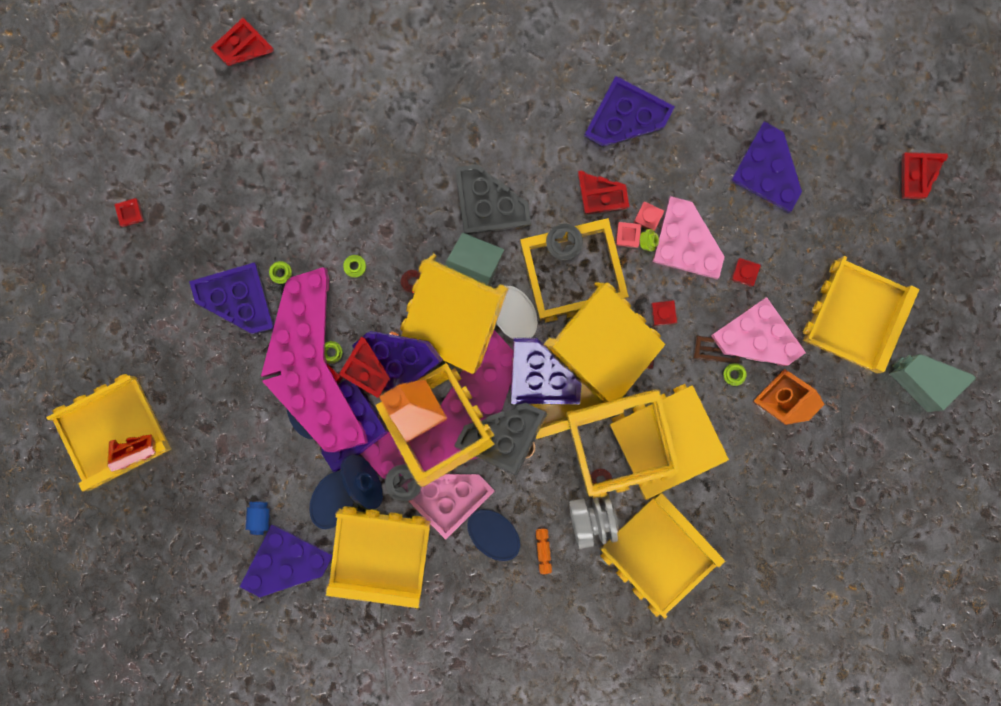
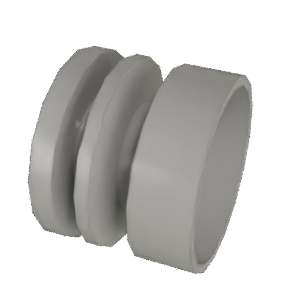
(593, 521)

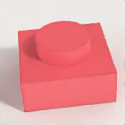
(648, 216)
(628, 234)

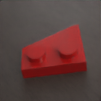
(241, 44)
(919, 173)
(601, 194)
(365, 369)
(124, 454)

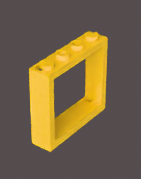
(540, 241)
(424, 478)
(641, 478)

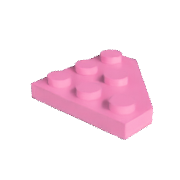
(687, 241)
(759, 336)
(450, 500)

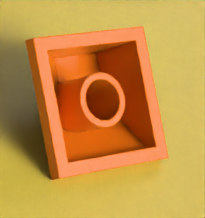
(789, 399)
(413, 408)

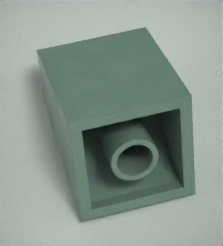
(475, 258)
(930, 381)

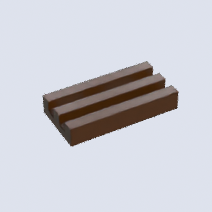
(698, 348)

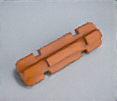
(543, 551)

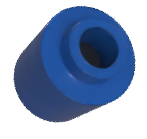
(257, 518)

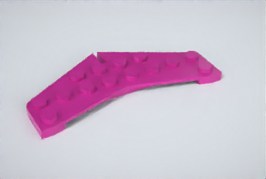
(305, 380)
(489, 390)

